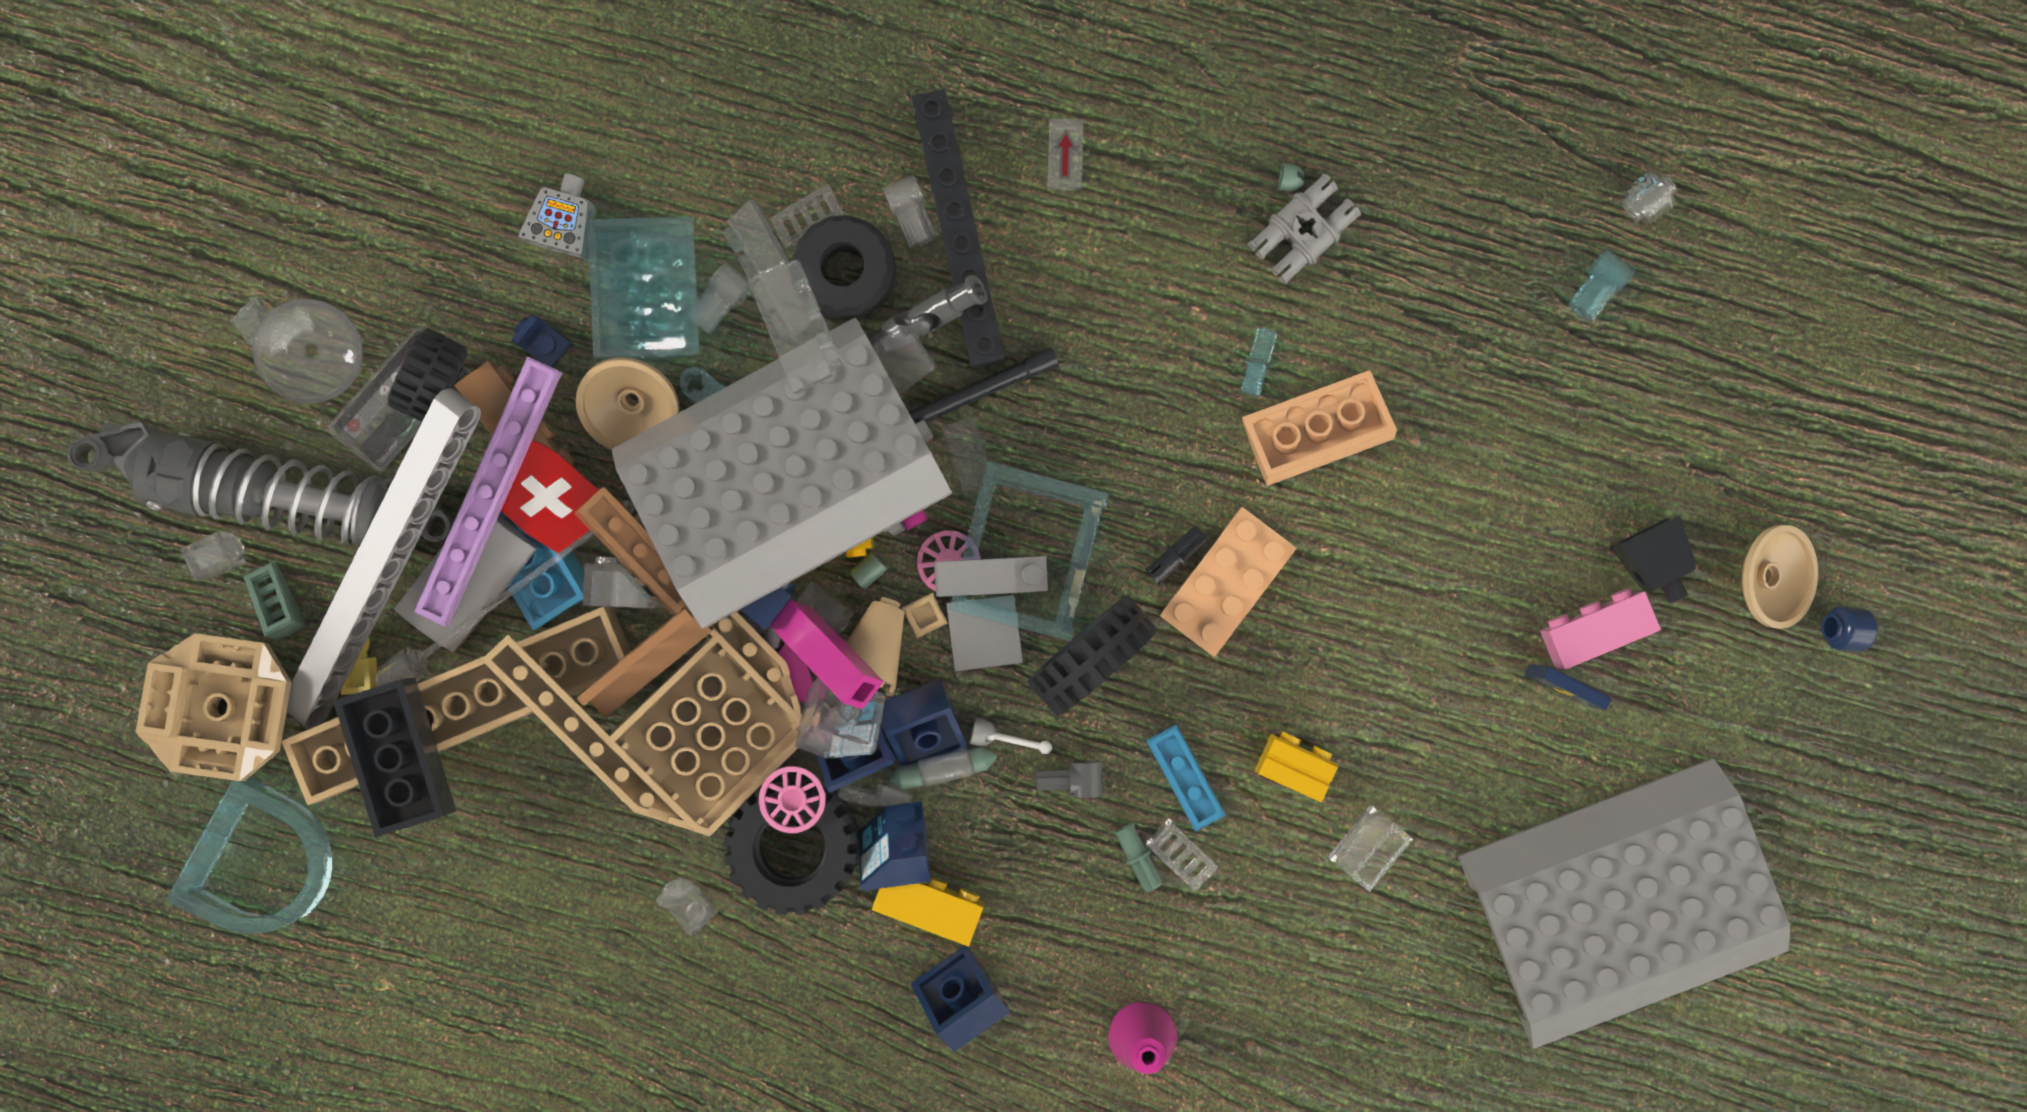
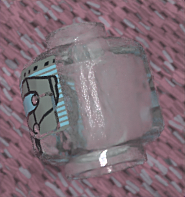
(1649, 197)

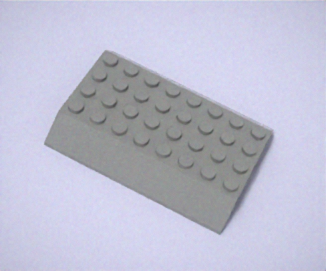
(777, 480)
(1628, 901)

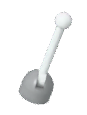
(984, 733)

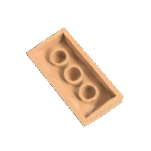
(1319, 427)

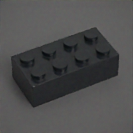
(394, 756)

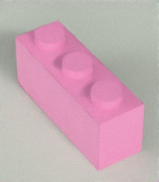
(1599, 628)

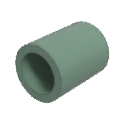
(868, 570)

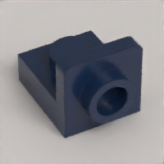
(541, 340)

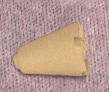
(879, 640)

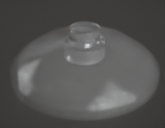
(282, 355)

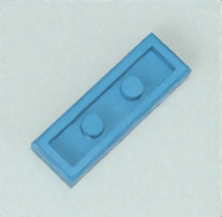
(1185, 777)

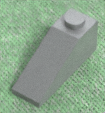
(991, 576)

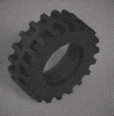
(1092, 656)

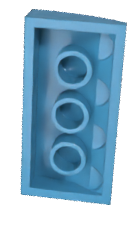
(551, 592)

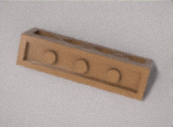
(631, 545)
(644, 663)

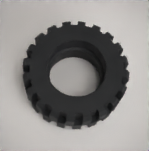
(784, 892)

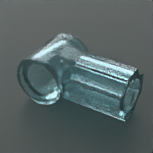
(1605, 279)

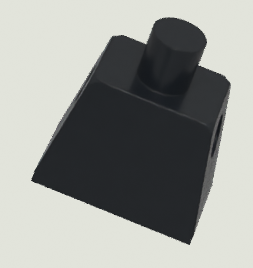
(1658, 557)

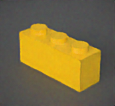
(933, 908)

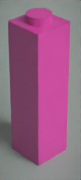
(827, 654)

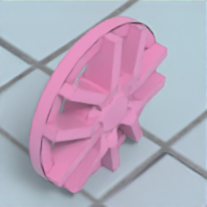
(792, 799)

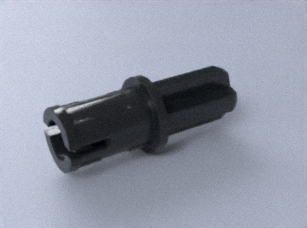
(1176, 555)

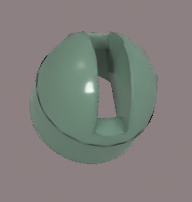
(1290, 178)

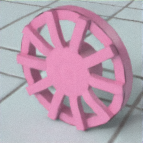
(944, 554)

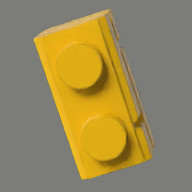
(1297, 767)

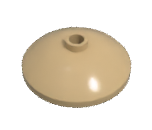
(609, 411)
(1780, 576)

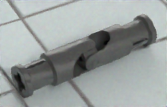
(945, 304)

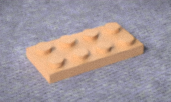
(1227, 581)

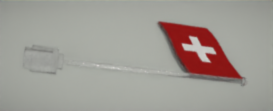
(544, 507)

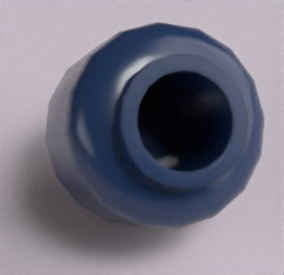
(1849, 629)

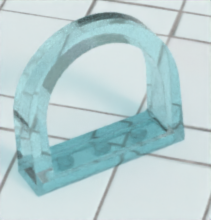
(189, 890)

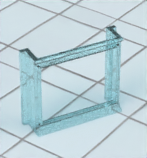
(1093, 503)

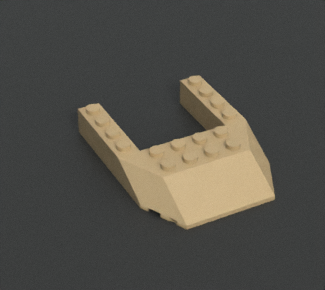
(693, 741)

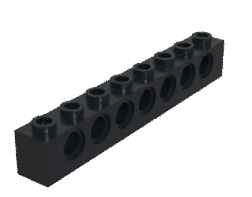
(957, 223)

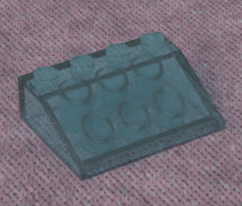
(643, 288)

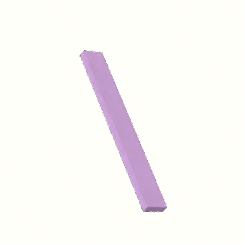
(488, 492)

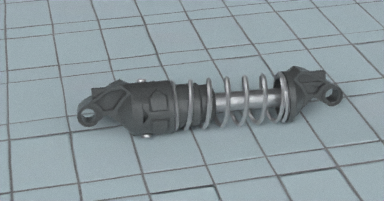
(207, 479)

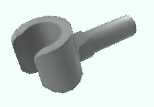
(770, 635)

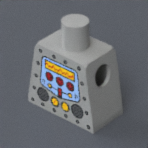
(560, 219)

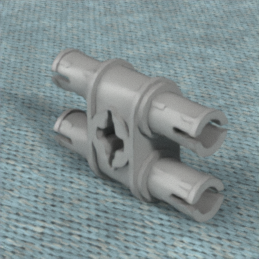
(1298, 212)

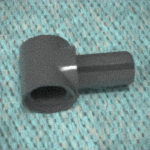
(1081, 778)

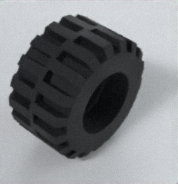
(426, 371)

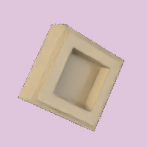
(924, 615)

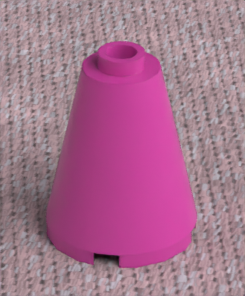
(1142, 1037)

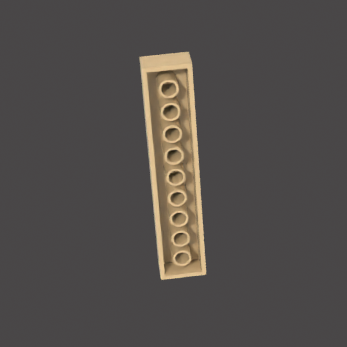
(469, 699)

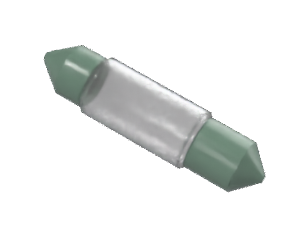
(942, 768)

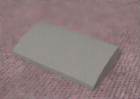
(498, 566)

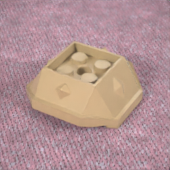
(182, 702)

